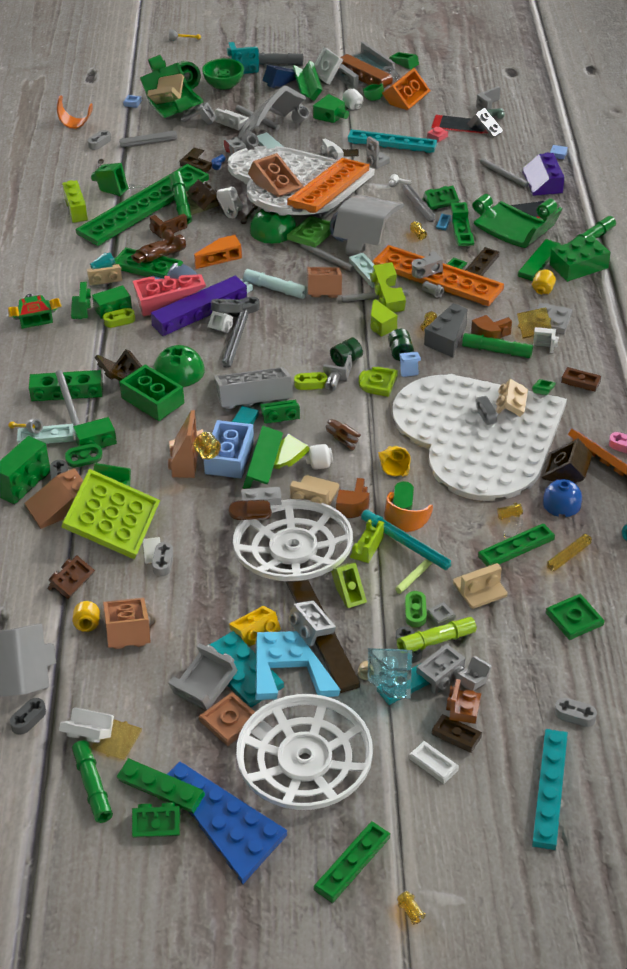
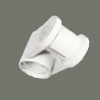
(229, 200)

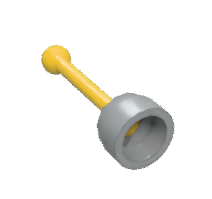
(173, 35)
(31, 424)

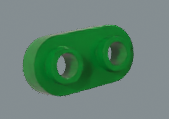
(83, 454)

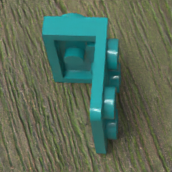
(247, 56)

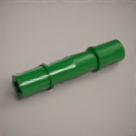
(178, 188)
(599, 229)
(497, 345)
(92, 781)

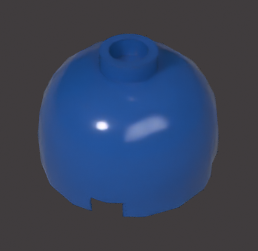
(562, 498)

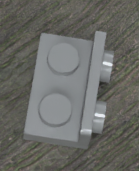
(310, 621)
(441, 668)

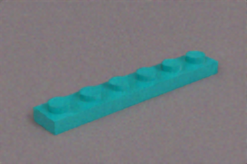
(394, 141)
(550, 790)

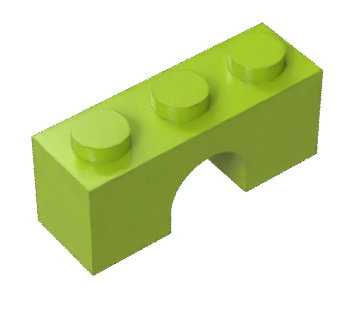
(75, 201)
(383, 277)

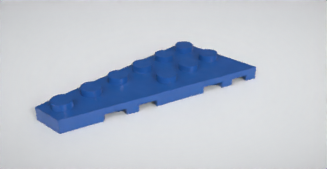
(231, 825)

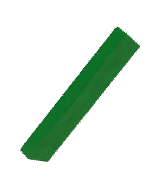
(537, 260)
(516, 545)
(351, 862)

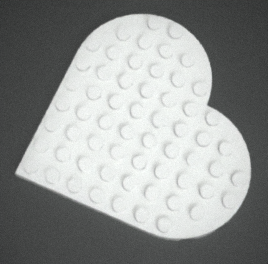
(302, 164)
(464, 451)

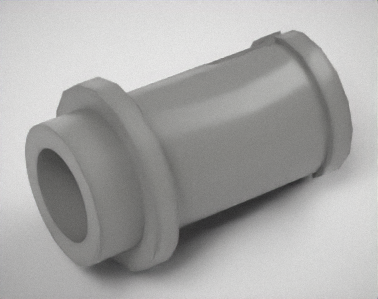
(435, 290)

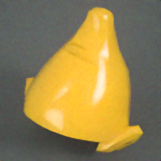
(395, 461)

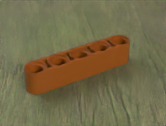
(367, 72)

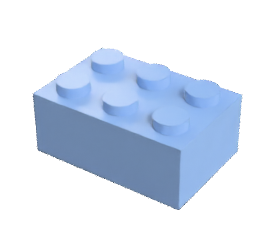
(236, 445)

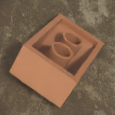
(274, 175)
(324, 281)
(183, 454)
(54, 499)
(126, 623)

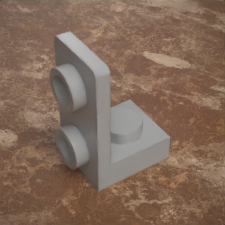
(485, 99)
(204, 109)
(487, 121)
(374, 157)

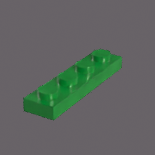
(161, 785)

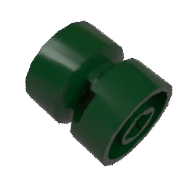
(400, 343)
(340, 352)

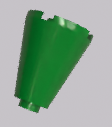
(191, 73)

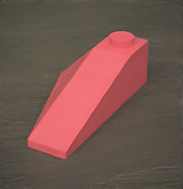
(158, 293)

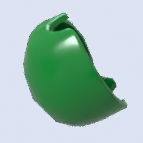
(373, 92)

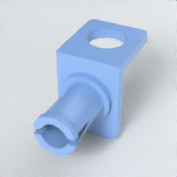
(409, 364)

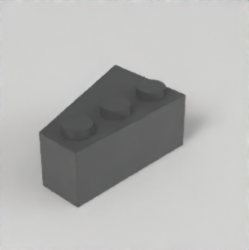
(447, 330)

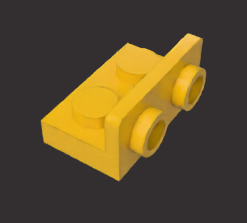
(259, 620)

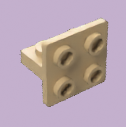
(481, 586)

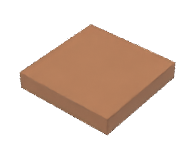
(227, 718)

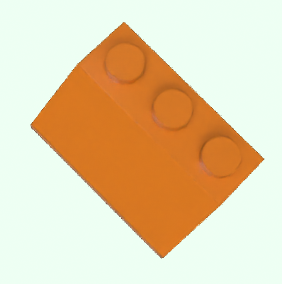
(406, 90)

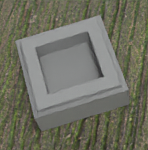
(441, 614)

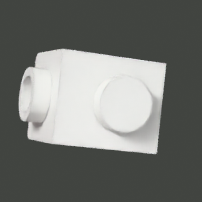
(220, 321)
(545, 337)

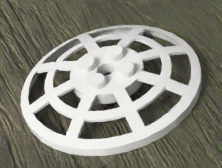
(305, 539)
(300, 743)

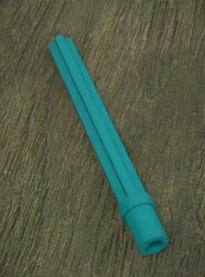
(408, 541)

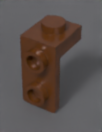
(175, 224)

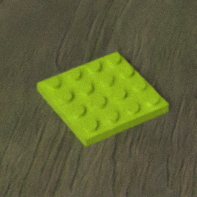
(111, 514)

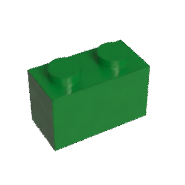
(111, 300)
(96, 432)

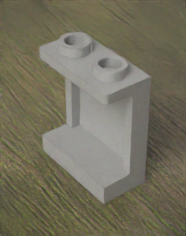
(205, 677)

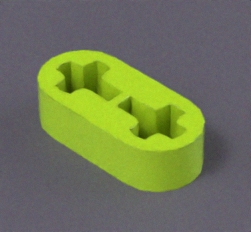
(119, 317)
(310, 381)

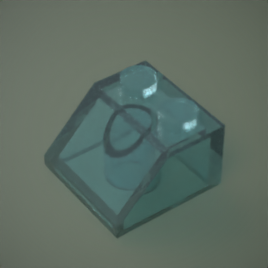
(391, 671)

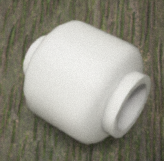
(352, 99)
(319, 456)

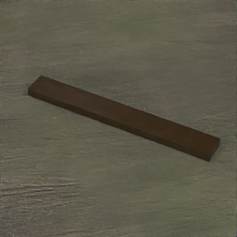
(327, 644)

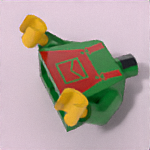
(34, 310)

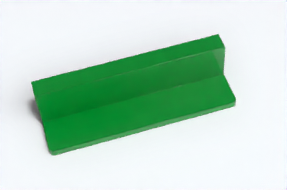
(308, 81)
(263, 457)

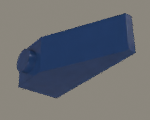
(278, 76)

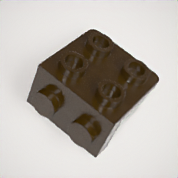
(202, 194)
(122, 368)

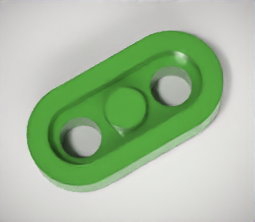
(415, 609)

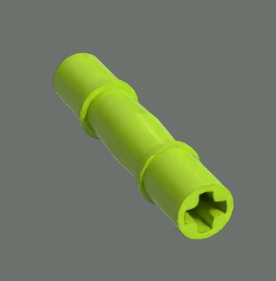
(437, 635)

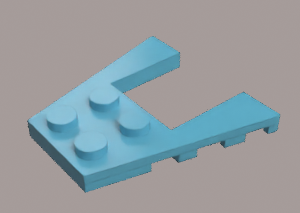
(284, 651)

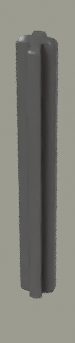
(235, 338)

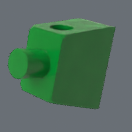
(330, 109)
(111, 178)

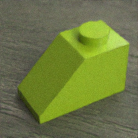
(382, 319)
(349, 584)

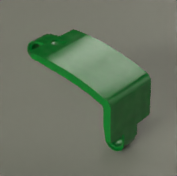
(150, 82)
(512, 224)

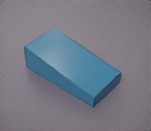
(443, 222)

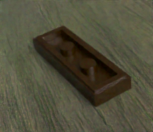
(483, 261)

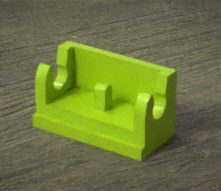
(368, 542)

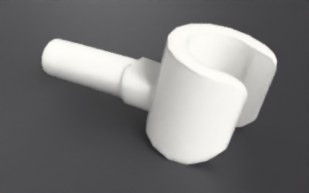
(395, 179)

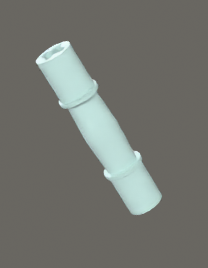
(275, 283)

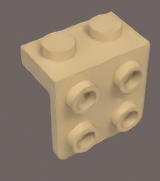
(168, 89)
(314, 489)

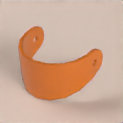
(70, 121)
(406, 519)

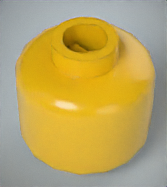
(543, 282)
(86, 616)

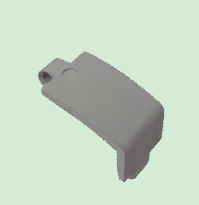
(280, 103)
(363, 221)
(24, 660)

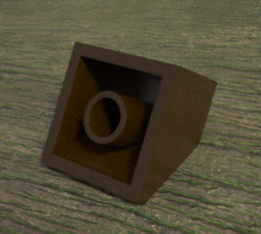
(568, 462)

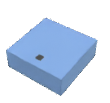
(132, 101)
(559, 151)

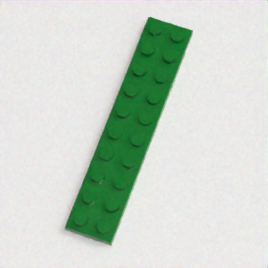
(137, 207)

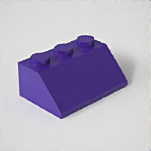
(544, 175)

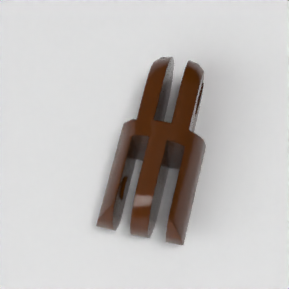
(343, 433)
(250, 510)

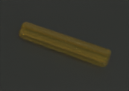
(569, 552)

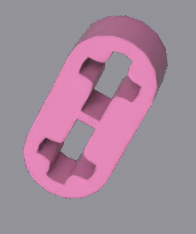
(618, 442)

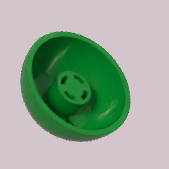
(223, 73)
(271, 227)
(180, 365)

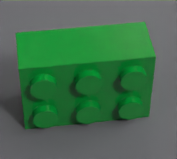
(579, 258)
(152, 392)
(23, 469)

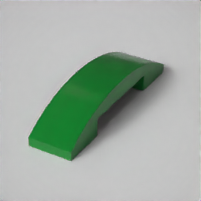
(461, 224)

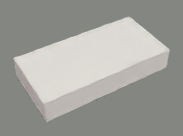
(433, 762)

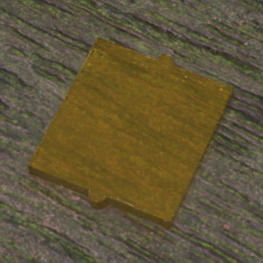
(531, 319)
(121, 740)

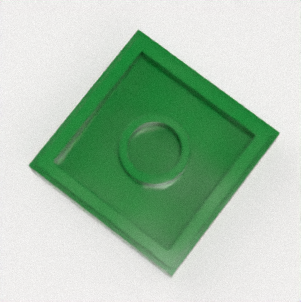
(574, 616)

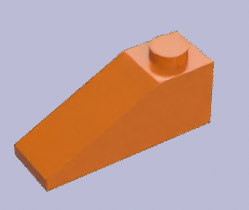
(218, 252)

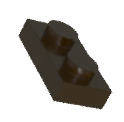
(196, 162)
(456, 733)

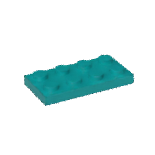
(245, 661)

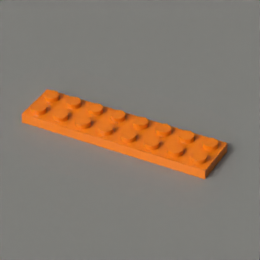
(328, 185)
(452, 279)

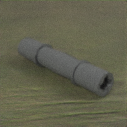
(278, 58)

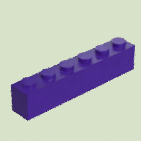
(196, 305)

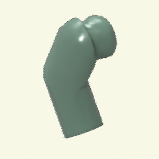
(499, 112)

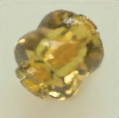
(207, 445)

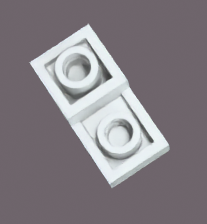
(331, 150)

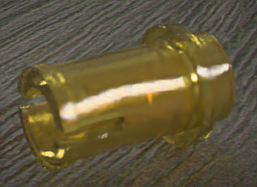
(416, 227)
(429, 318)
(508, 511)
(410, 906)

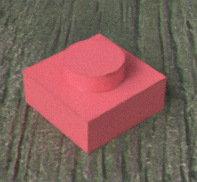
(437, 134)

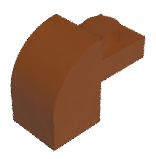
(488, 328)
(354, 502)

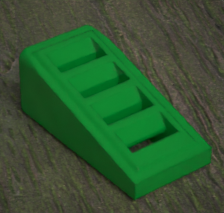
(405, 60)

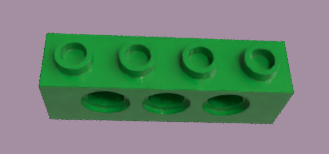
(79, 383)

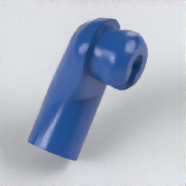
(216, 162)

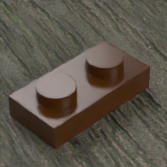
(581, 379)

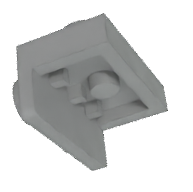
(270, 494)

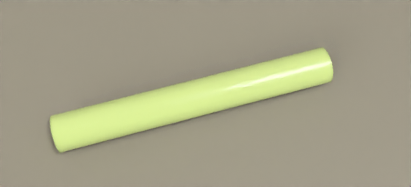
(413, 576)

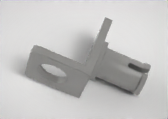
(337, 373)

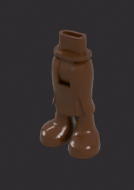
(154, 250)

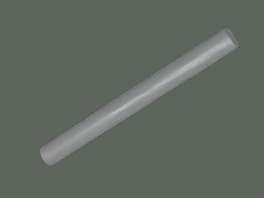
(266, 121)
(504, 173)
(328, 257)
(365, 296)
(67, 398)

